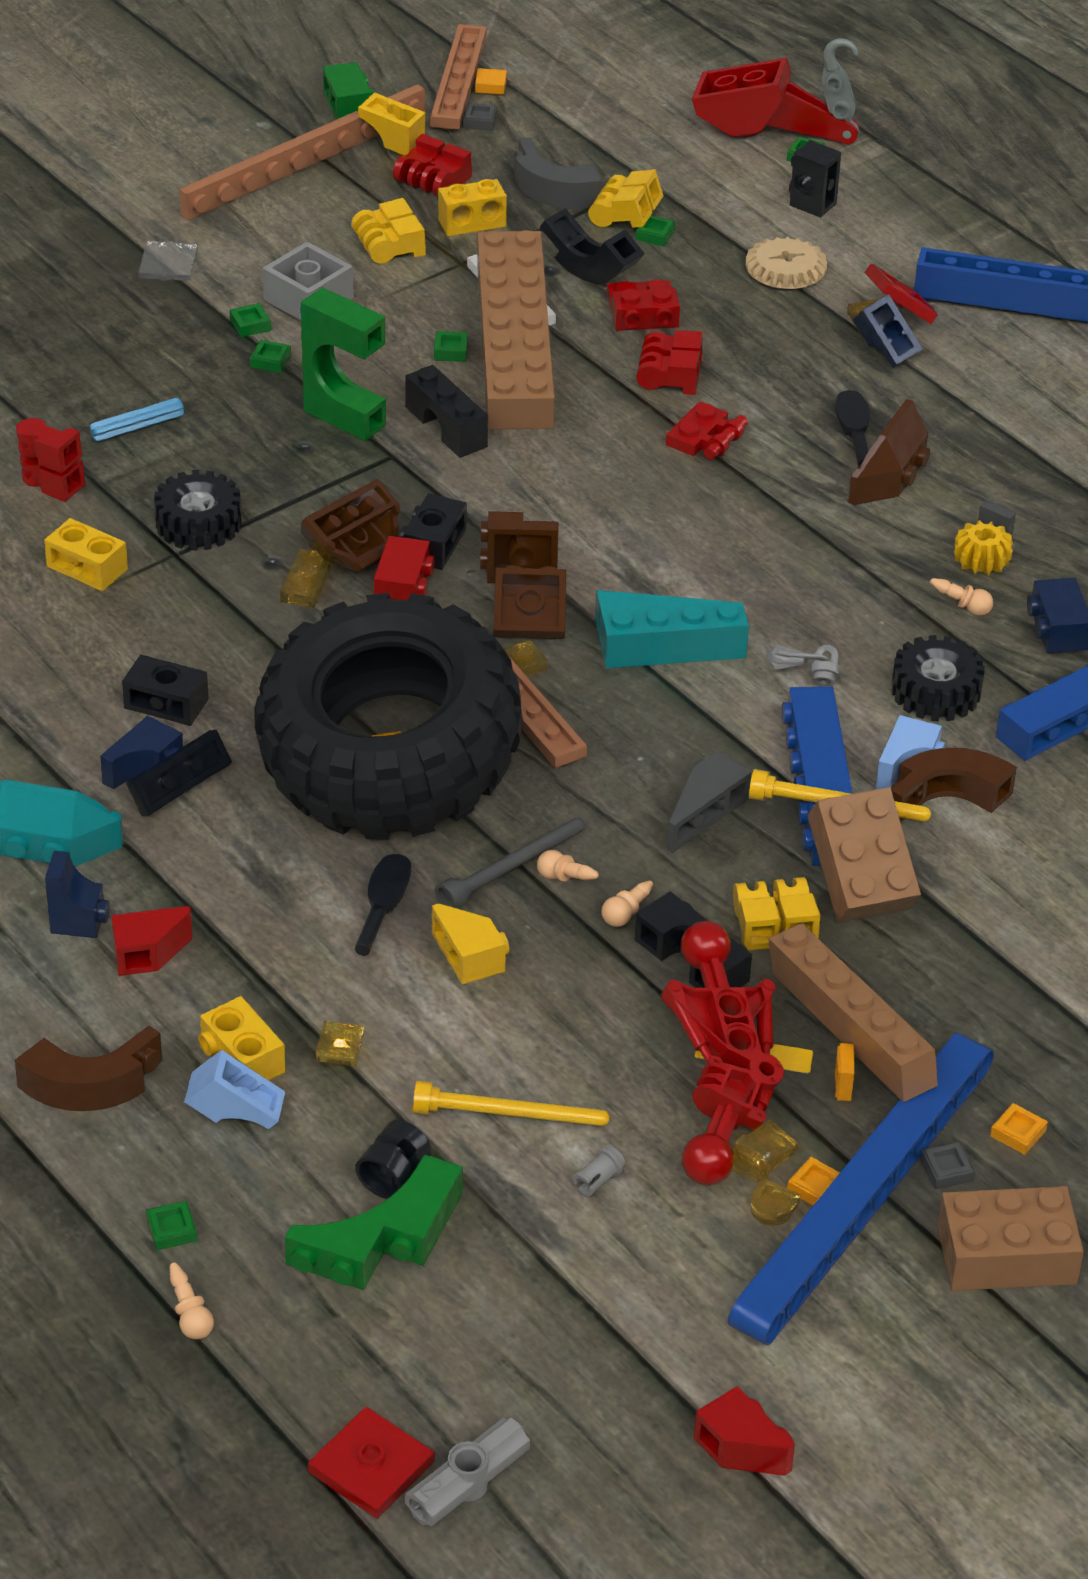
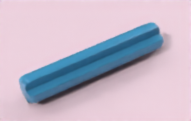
(136, 419)

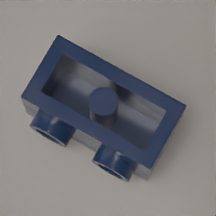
(1059, 614)

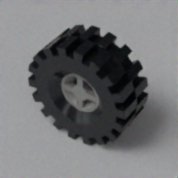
(198, 510)
(937, 678)

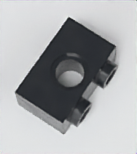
(814, 178)
(441, 523)
(165, 690)

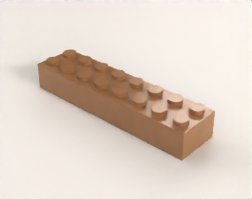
(515, 330)

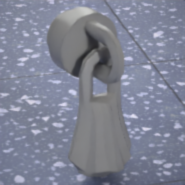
(822, 670)

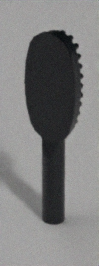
(854, 419)
(384, 893)

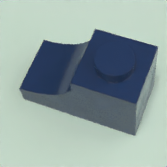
(887, 331)
(138, 751)
(73, 901)

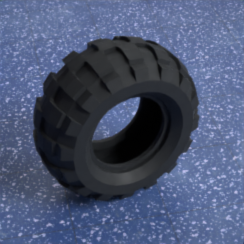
(400, 777)

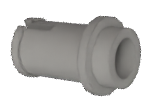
(605, 1165)

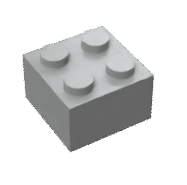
(303, 273)

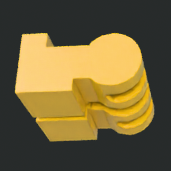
(627, 199)
(390, 231)
(766, 915)

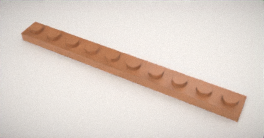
(284, 159)

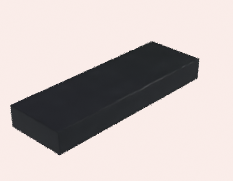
(178, 772)

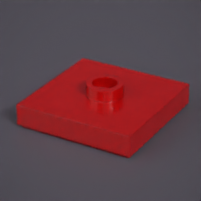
(901, 293)
(371, 1462)

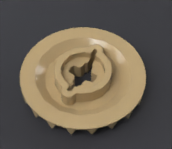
(786, 263)

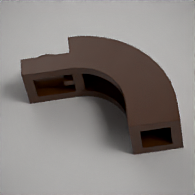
(955, 773)
(88, 1082)

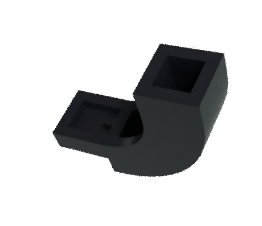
(587, 257)

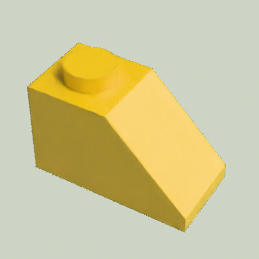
(469, 943)

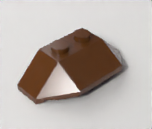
(892, 458)
(354, 527)

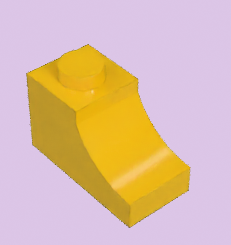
(394, 121)

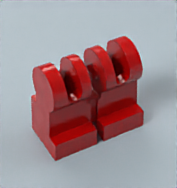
(433, 165)
(671, 360)
(50, 458)

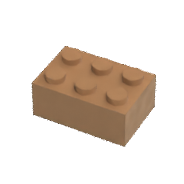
(863, 854)
(1009, 1238)

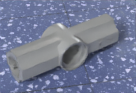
(453, 1485)

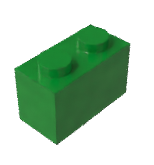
(345, 88)

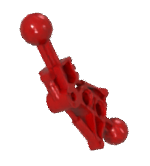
(738, 1065)

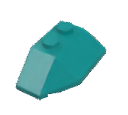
(52, 819)

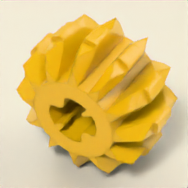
(983, 547)

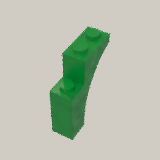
(400, 1226)

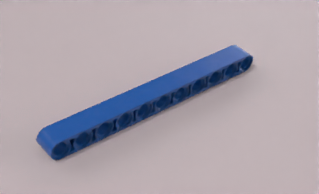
(857, 1193)

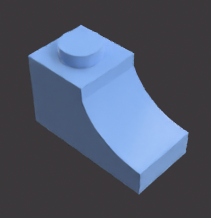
(906, 740)
(232, 1090)

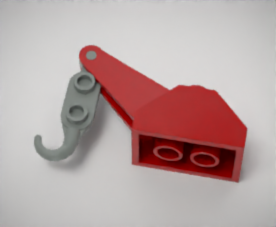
(760, 94)

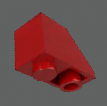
(149, 938)
(743, 1436)

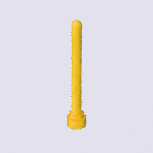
(766, 786)
(431, 1098)

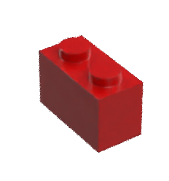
(404, 568)

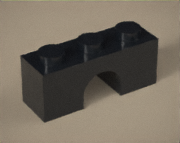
(461, 420)
(661, 930)

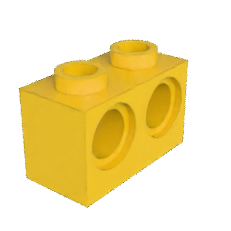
(472, 207)
(86, 554)
(244, 1036)

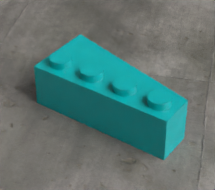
(668, 629)

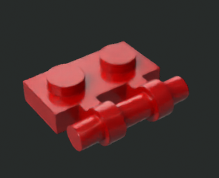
(705, 430)

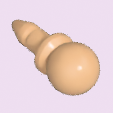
(976, 601)
(555, 865)
(620, 908)
(195, 1319)

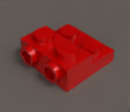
(643, 305)

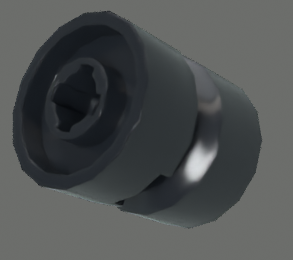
(392, 1158)

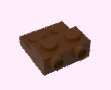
(517, 542)
(530, 602)

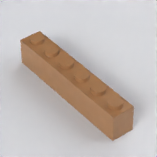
(853, 1012)

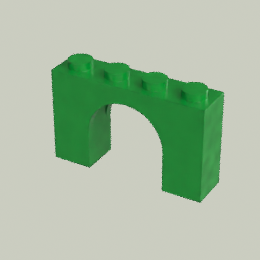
(327, 391)

